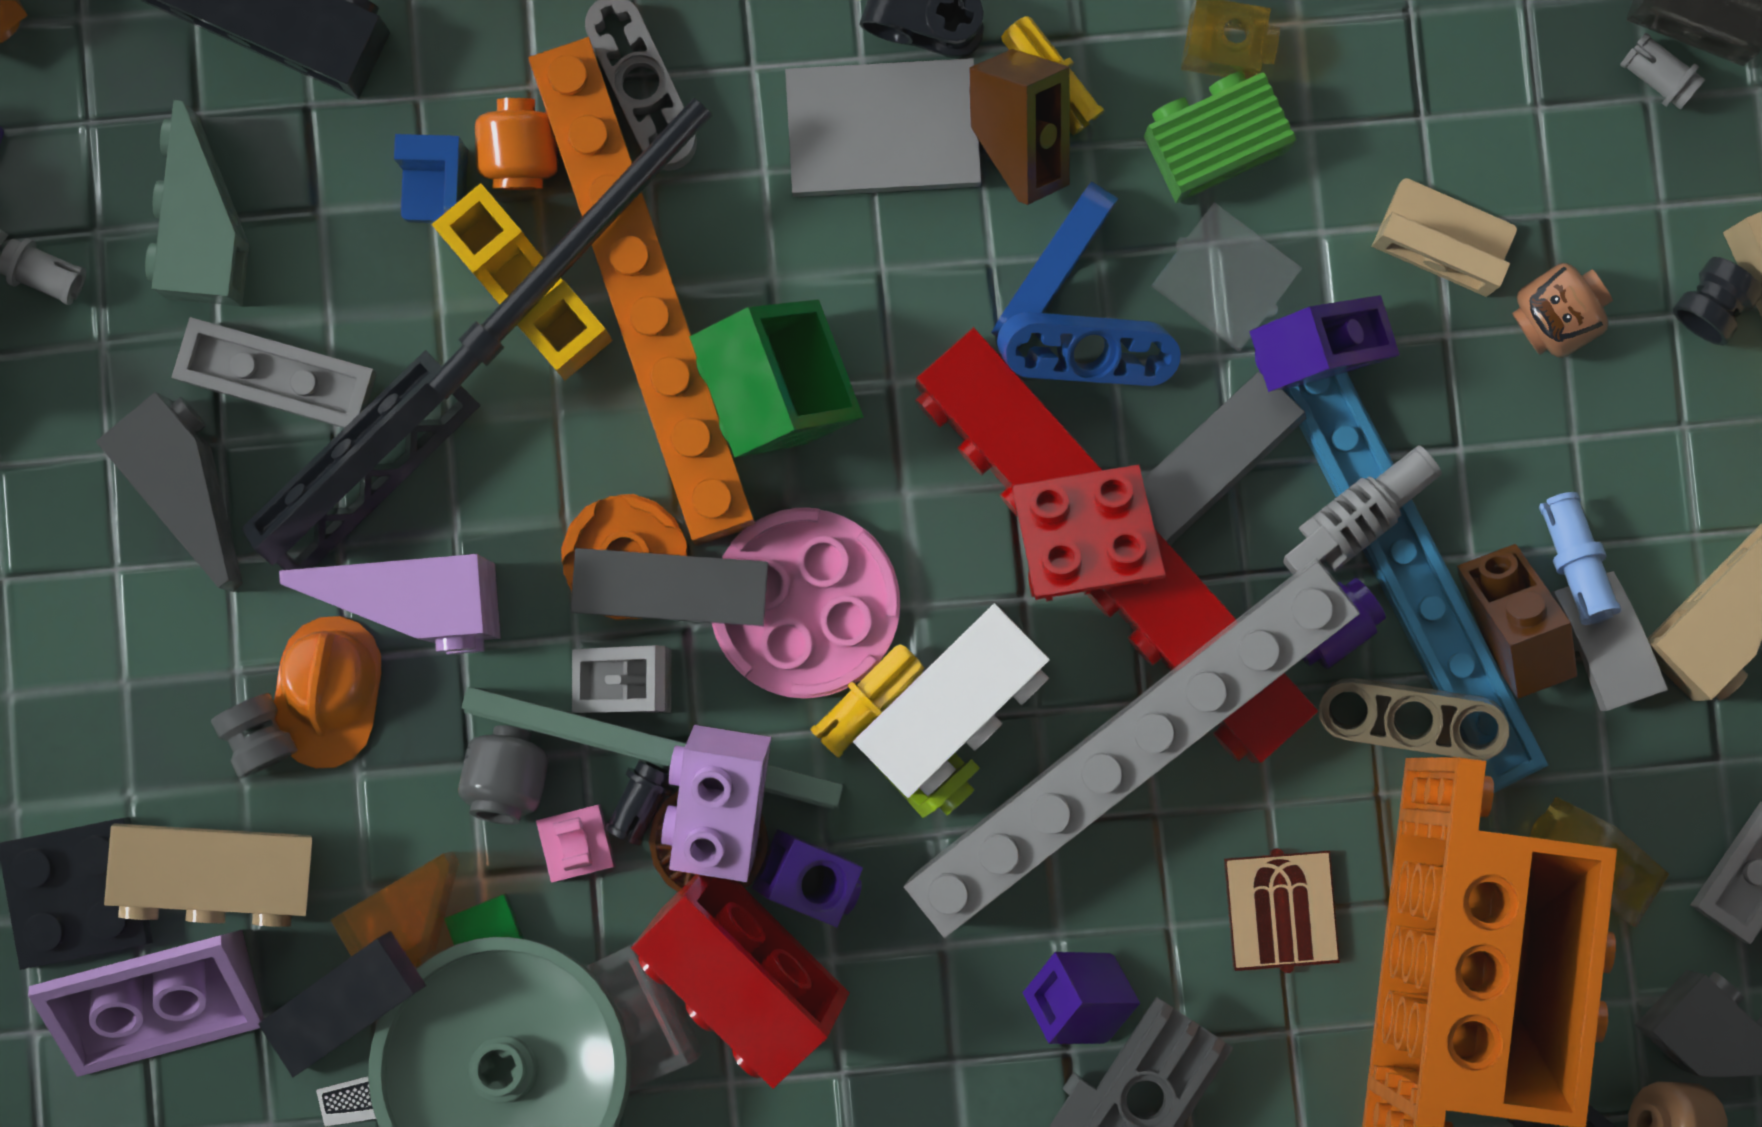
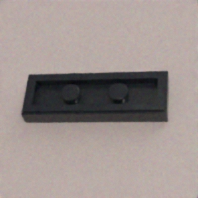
(342, 1003)

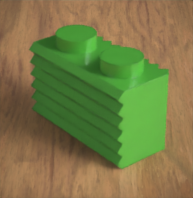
(1219, 135)

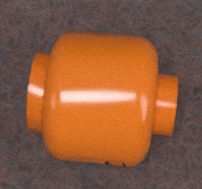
(515, 145)

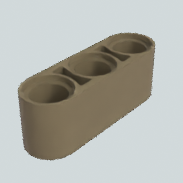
(1440, 738)

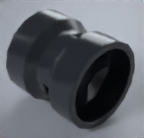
(1720, 297)

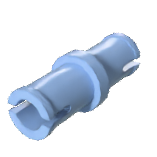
(1579, 558)

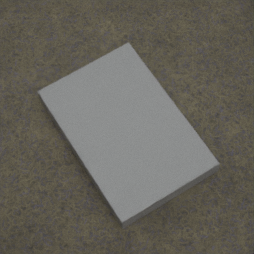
(881, 128)

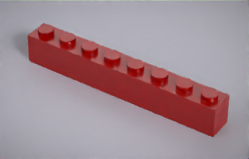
(1024, 443)

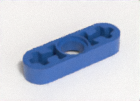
(1061, 254)
(1068, 330)

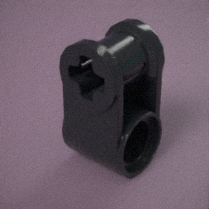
(923, 24)

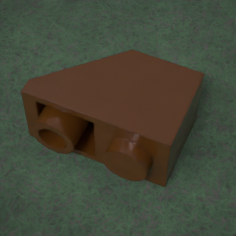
(1519, 621)

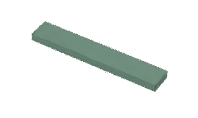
(630, 742)

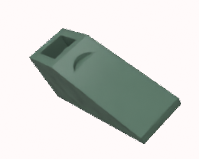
(200, 236)

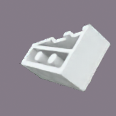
(954, 703)

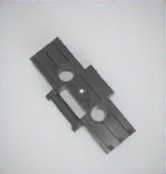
(1161, 1050)

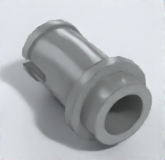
(1663, 71)
(39, 270)

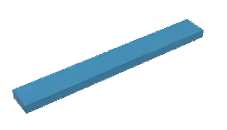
(1417, 578)

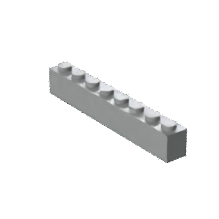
(1131, 746)

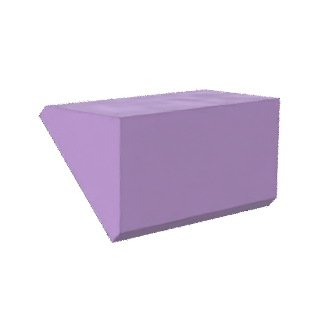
(151, 1004)

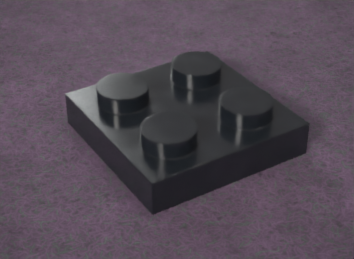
(59, 895)

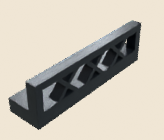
(354, 459)

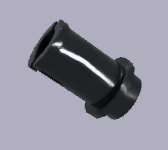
(639, 801)

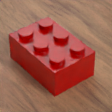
(741, 976)

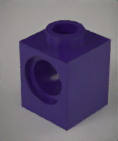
(783, 873)

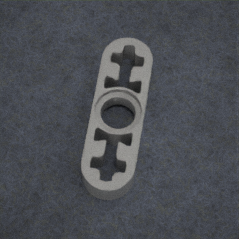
(606, 50)

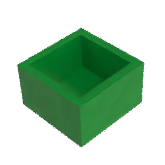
(775, 377)

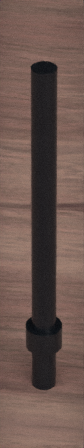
(483, 341)

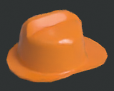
(328, 690)

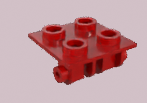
(1087, 532)

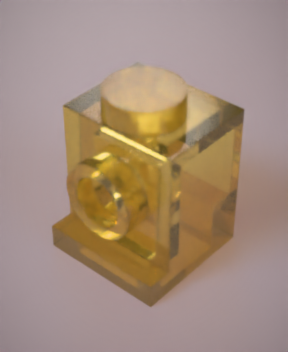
(1213, 54)

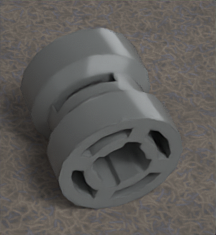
(261, 748)

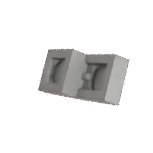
(1614, 651)

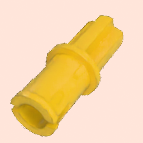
(1028, 38)
(868, 699)

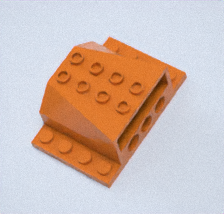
(1486, 963)

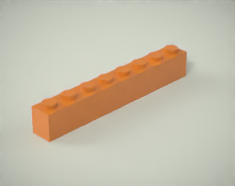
(643, 296)

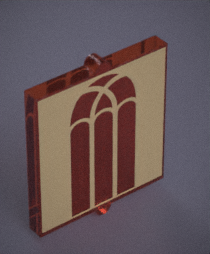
(1281, 910)

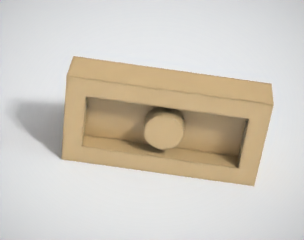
(1446, 237)

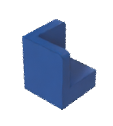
(431, 175)

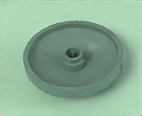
(502, 1042)

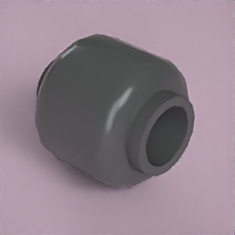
(503, 775)

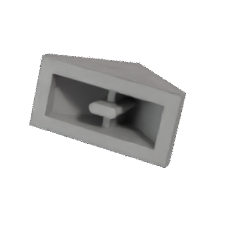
(622, 680)

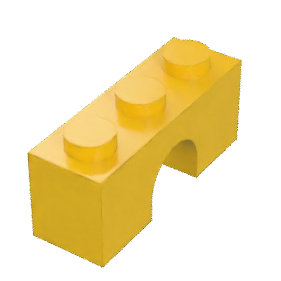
(500, 260)

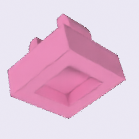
(575, 843)

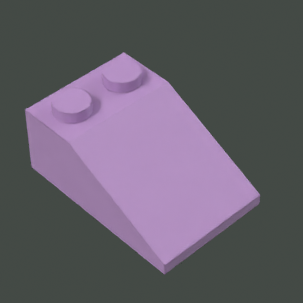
(427, 598)

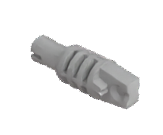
(1362, 512)

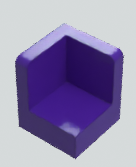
(1080, 998)

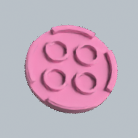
(825, 608)

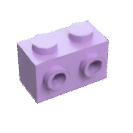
(718, 802)

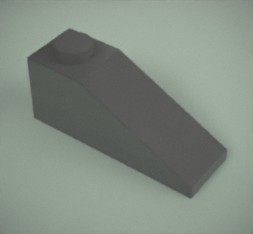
(177, 477)

